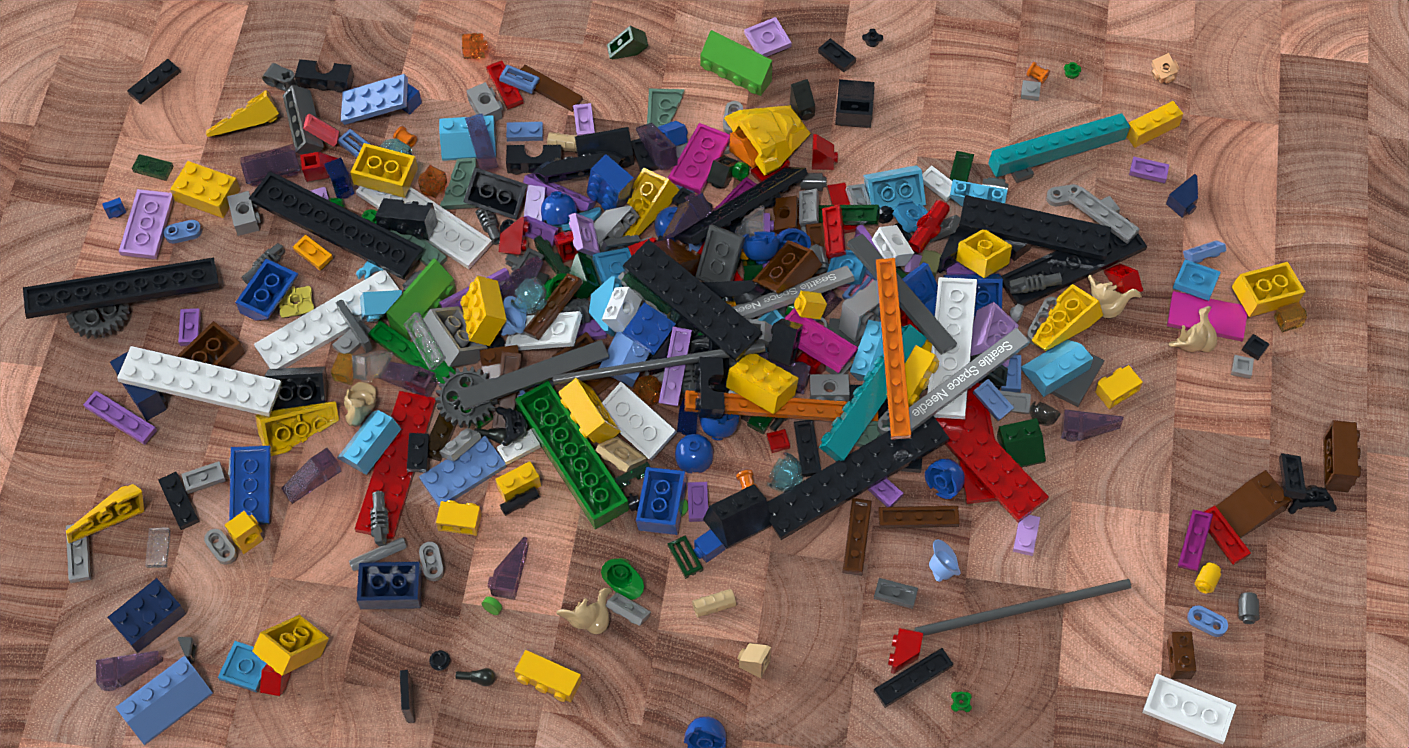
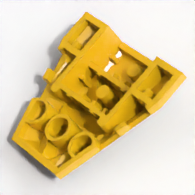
(772, 131)

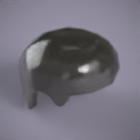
(1044, 413)

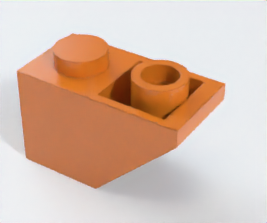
(743, 148)

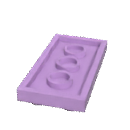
(146, 224)

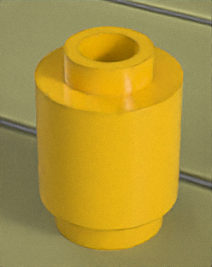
(1208, 578)

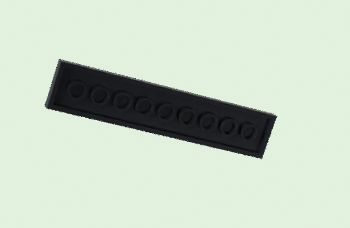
(336, 225)
(120, 288)
(851, 477)

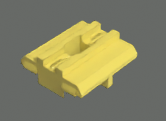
(300, 294)

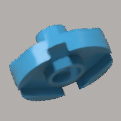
(909, 214)

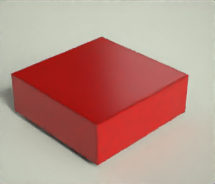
(778, 441)

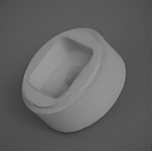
(1016, 312)

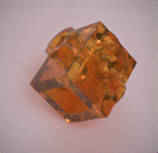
(474, 46)
(432, 181)
(648, 389)

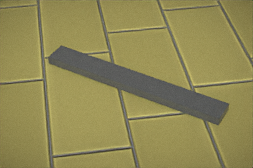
(907, 299)
(532, 375)

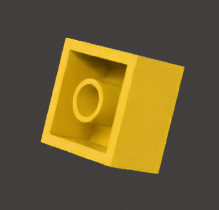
(984, 253)

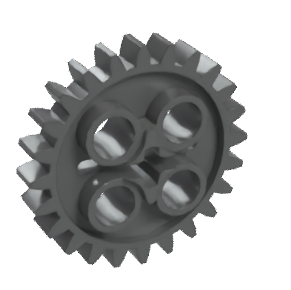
(89, 323)
(450, 389)

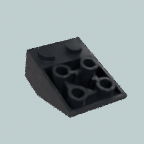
(855, 103)

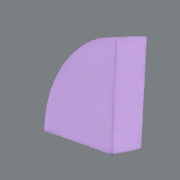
(913, 263)

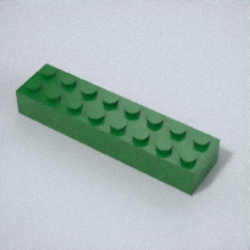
(572, 455)

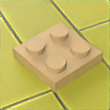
(621, 454)

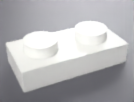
(937, 182)
(519, 448)

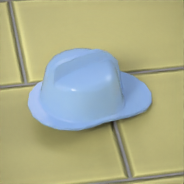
(515, 319)
(944, 561)

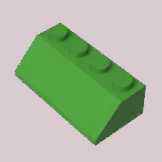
(736, 63)
(422, 295)

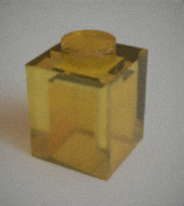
(1290, 316)
(343, 369)

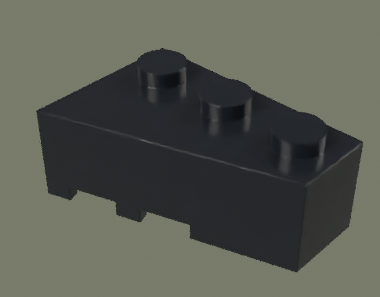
(407, 218)

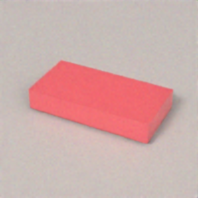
(321, 130)

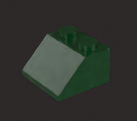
(1023, 442)

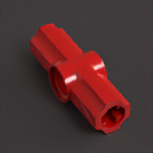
(929, 226)

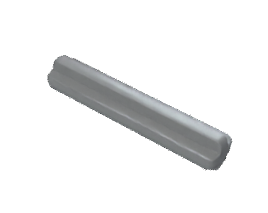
(378, 553)

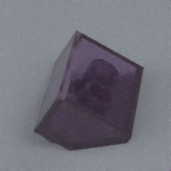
(278, 160)

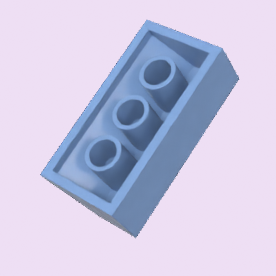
(624, 352)
(164, 700)

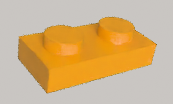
(312, 252)

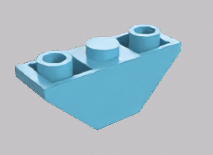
(961, 188)
(600, 300)

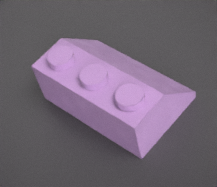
(989, 327)

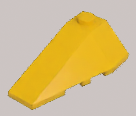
(257, 111)
(649, 197)
(1071, 315)
(294, 425)
(116, 508)

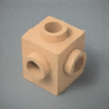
(1165, 69)

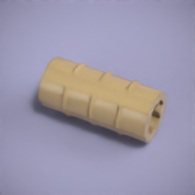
(566, 141)
(714, 603)

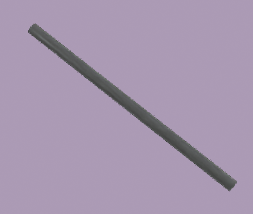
(648, 365)
(1024, 607)

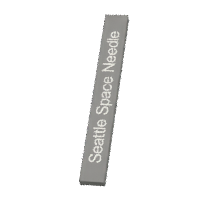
(775, 301)
(966, 377)

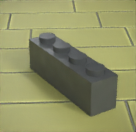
(298, 105)

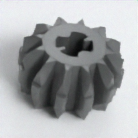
(579, 305)

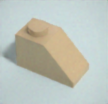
(755, 659)

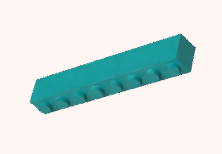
(1058, 145)
(865, 403)

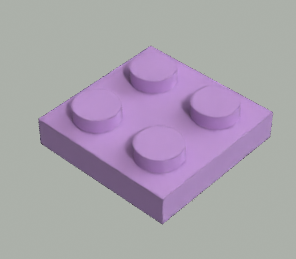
(767, 37)
(584, 234)

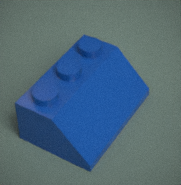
(988, 289)
(265, 290)

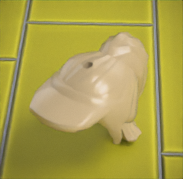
(1111, 301)
(1199, 337)
(359, 402)
(592, 617)

